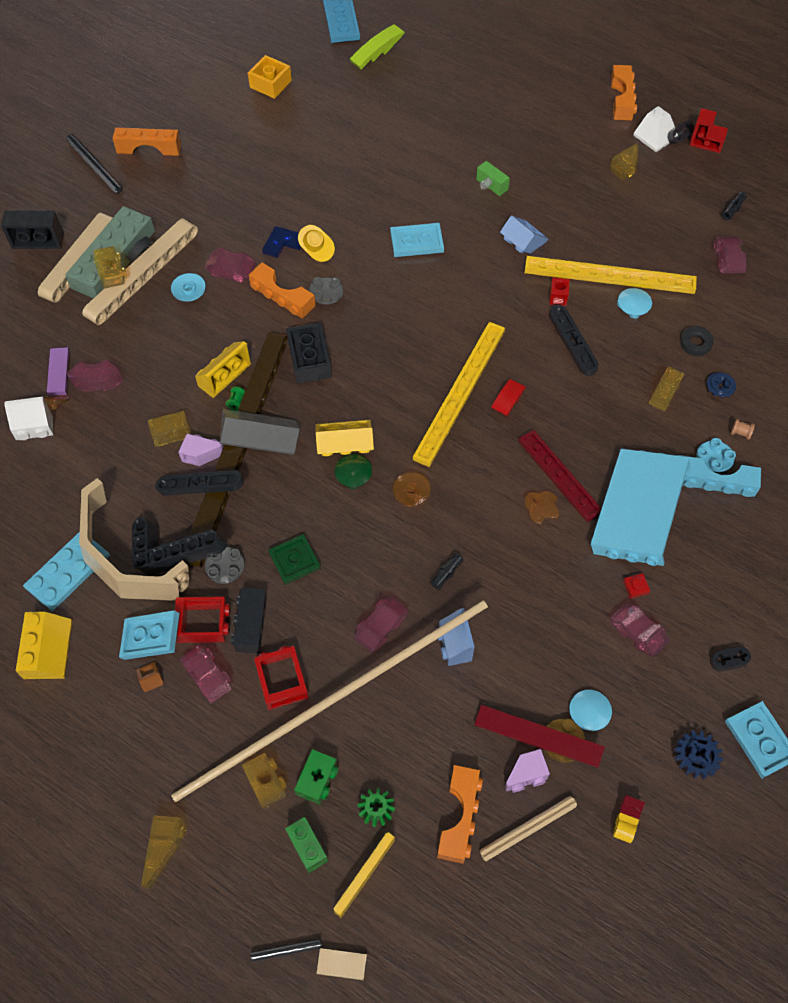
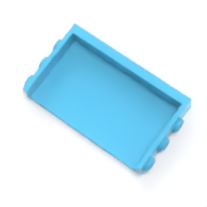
(640, 506)

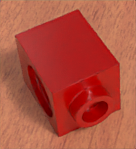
(559, 291)

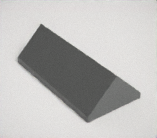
(258, 432)

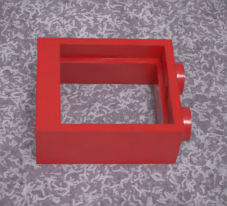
(201, 603)
(286, 696)

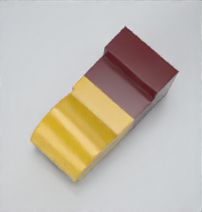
(628, 818)

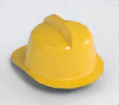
(316, 243)

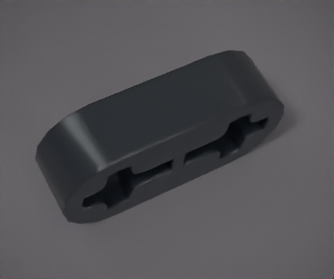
(681, 133)
(731, 663)

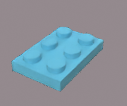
(417, 239)
(149, 635)
(760, 739)

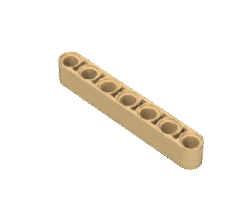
(56, 283)

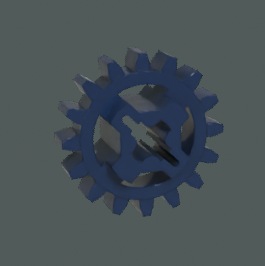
(703, 762)

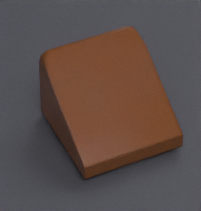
(149, 677)

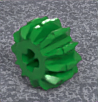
(382, 813)

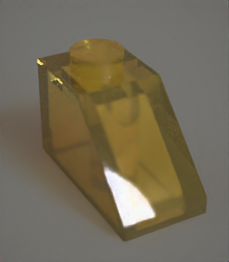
(625, 163)
(666, 388)

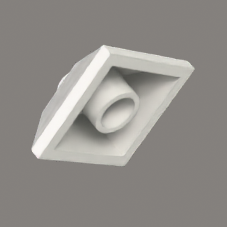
(655, 128)

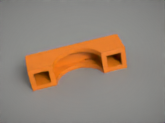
(622, 80)
(164, 140)
(297, 301)
(454, 841)

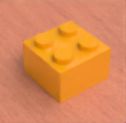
(269, 76)

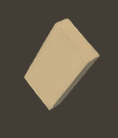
(341, 964)

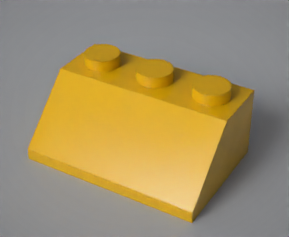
(224, 368)
(344, 437)
(44, 646)

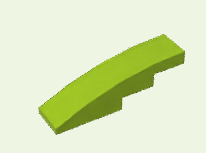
(375, 46)

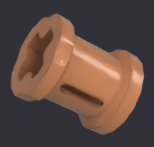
(742, 429)

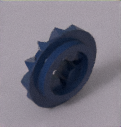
(717, 379)

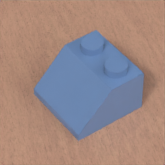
(523, 235)
(458, 642)

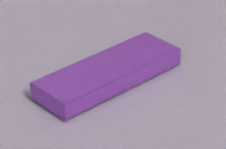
(58, 371)

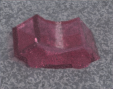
(730, 255)
(230, 265)
(95, 376)
(387, 616)
(647, 635)
(205, 673)

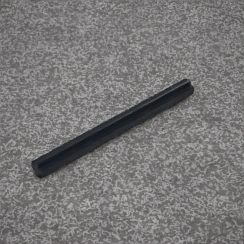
(94, 163)

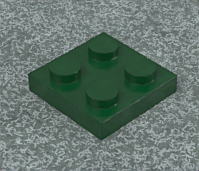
(294, 559)

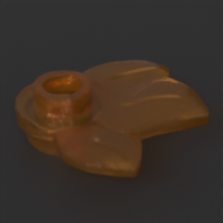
(543, 508)

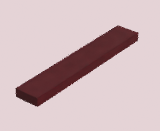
(560, 476)
(540, 736)

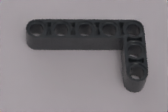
(153, 559)

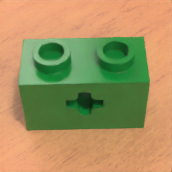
(316, 764)
(306, 845)

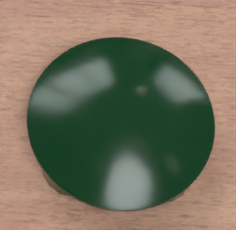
(353, 471)

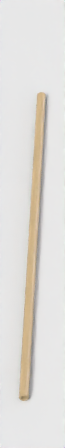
(328, 701)

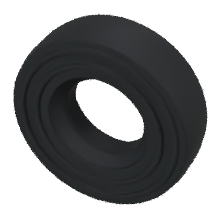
(139, 248)
(700, 332)

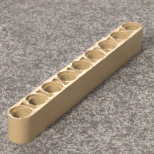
(141, 271)

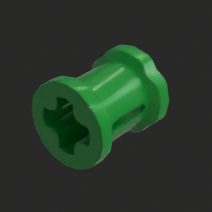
(235, 399)

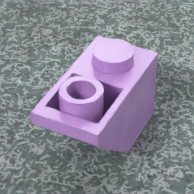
(199, 450)
(528, 770)

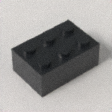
(32, 229)
(309, 353)

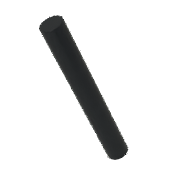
(286, 950)

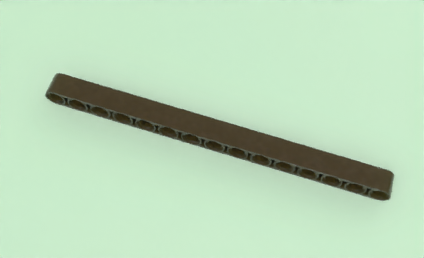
(233, 456)

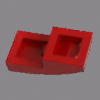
(508, 397)

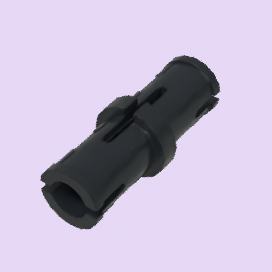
(730, 211)
(446, 571)

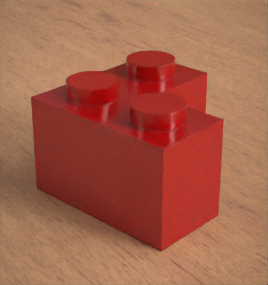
(706, 134)

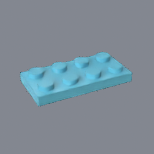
(61, 574)

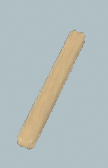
(528, 828)

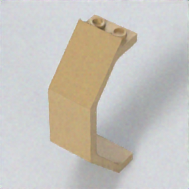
(125, 586)

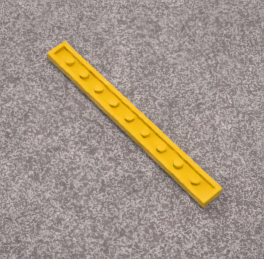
(610, 274)
(458, 395)

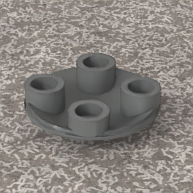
(326, 290)
(225, 566)

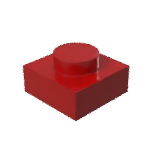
(636, 586)

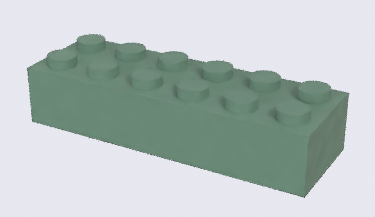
(122, 233)

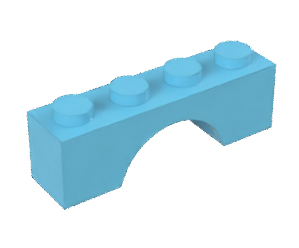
(744, 481)

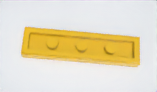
(364, 874)

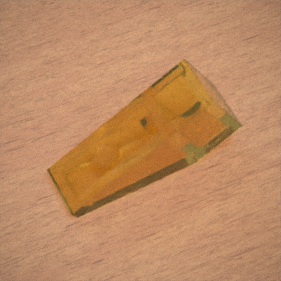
(163, 843)

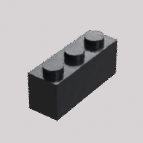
(249, 620)

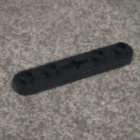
(579, 350)
(211, 482)

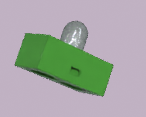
(492, 178)

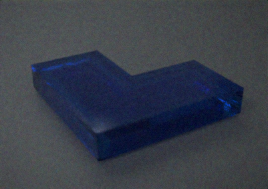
(278, 239)

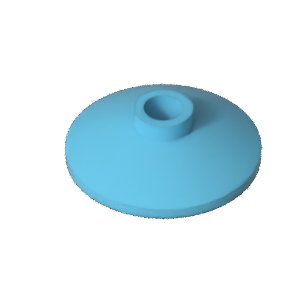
(188, 287)

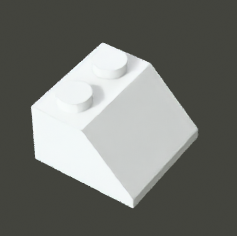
(29, 418)

